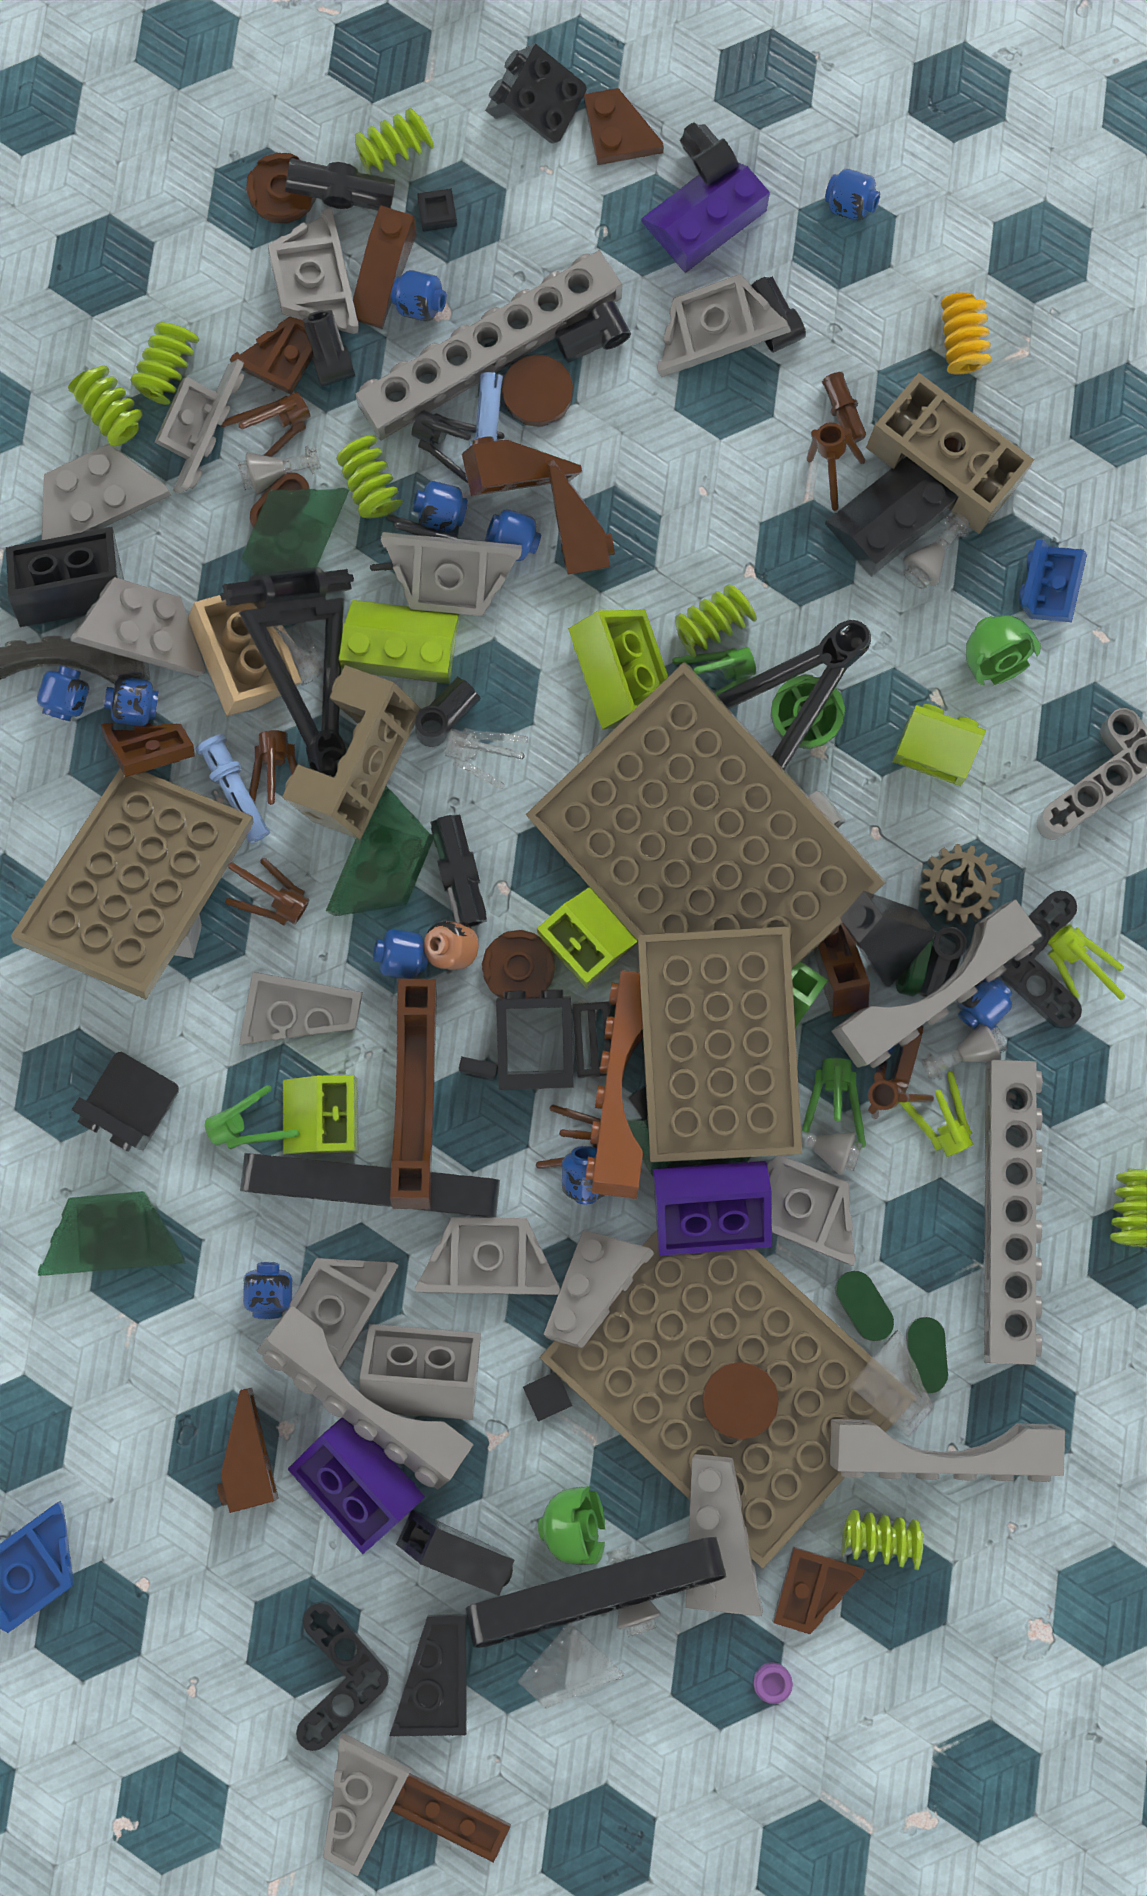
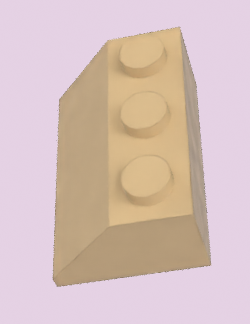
(233, 657)

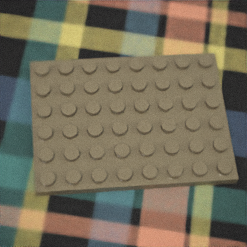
(700, 827)
(681, 1326)

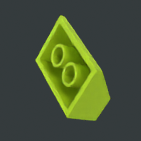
(399, 641)
(618, 661)

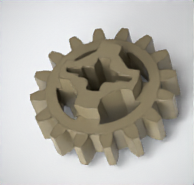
(974, 888)

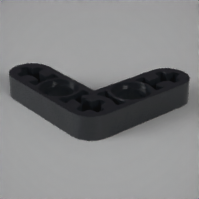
(1029, 967)
(351, 1669)

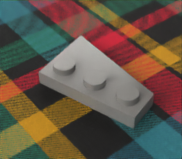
(295, 1008)
(592, 1283)
(362, 1798)

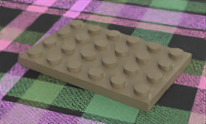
(133, 881)
(719, 1044)

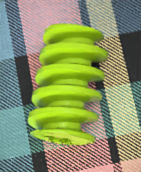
(392, 140)
(161, 361)
(105, 404)
(365, 478)
(712, 618)
(1133, 1209)
(883, 1538)

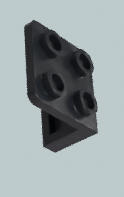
(537, 92)
(127, 1102)

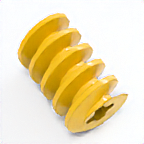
(964, 333)

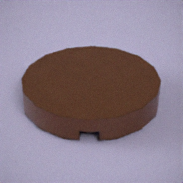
(267, 190)
(537, 390)
(517, 963)
(740, 1400)

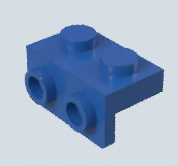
(1052, 582)

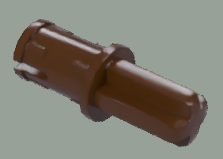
(844, 405)

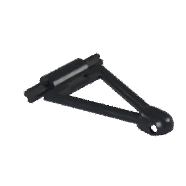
(292, 599)
(837, 651)

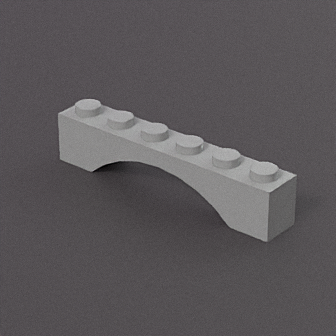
(994, 942)
(302, 1353)
(1021, 1450)

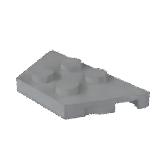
(312, 272)
(716, 323)
(96, 492)
(449, 572)
(142, 626)
(811, 1209)
(488, 1259)
(342, 1299)

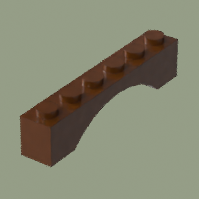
(414, 1094)

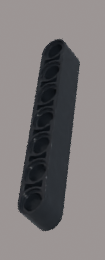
(362, 1184)
(595, 1592)

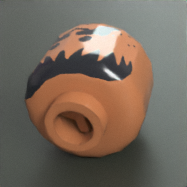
(451, 945)

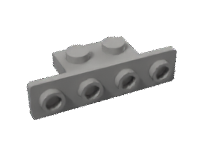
(193, 420)

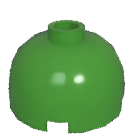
(1000, 649)
(791, 699)
(572, 1526)

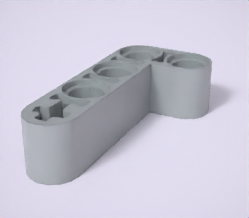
(1096, 783)

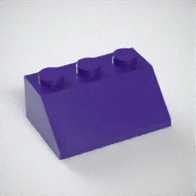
(705, 217)
(713, 1208)
(355, 1484)

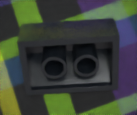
(891, 514)
(60, 575)

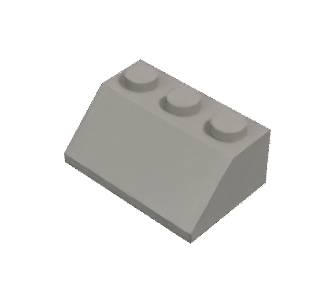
(421, 1371)

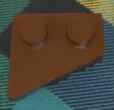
(618, 128)
(279, 355)
(147, 746)
(812, 1589)

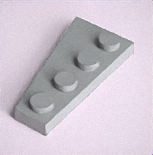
(718, 1513)

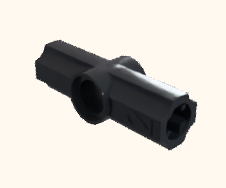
(339, 185)
(458, 870)

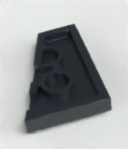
(437, 1682)

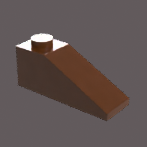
(382, 263)
(509, 466)
(580, 533)
(843, 968)
(246, 1465)

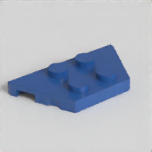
(34, 1567)

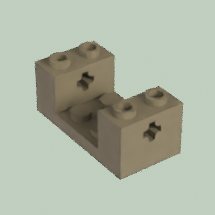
(979, 474)
(382, 729)

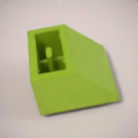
(939, 744)
(586, 936)
(323, 1113)

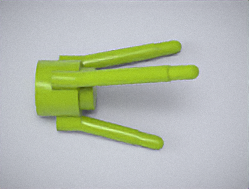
(1071, 946)
(955, 1133)

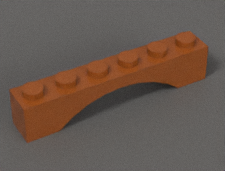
(618, 1154)

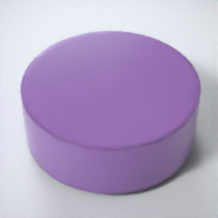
(773, 1683)

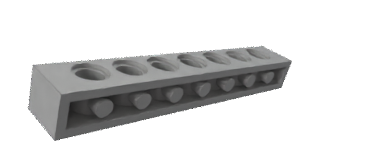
(512, 344)
(999, 1154)

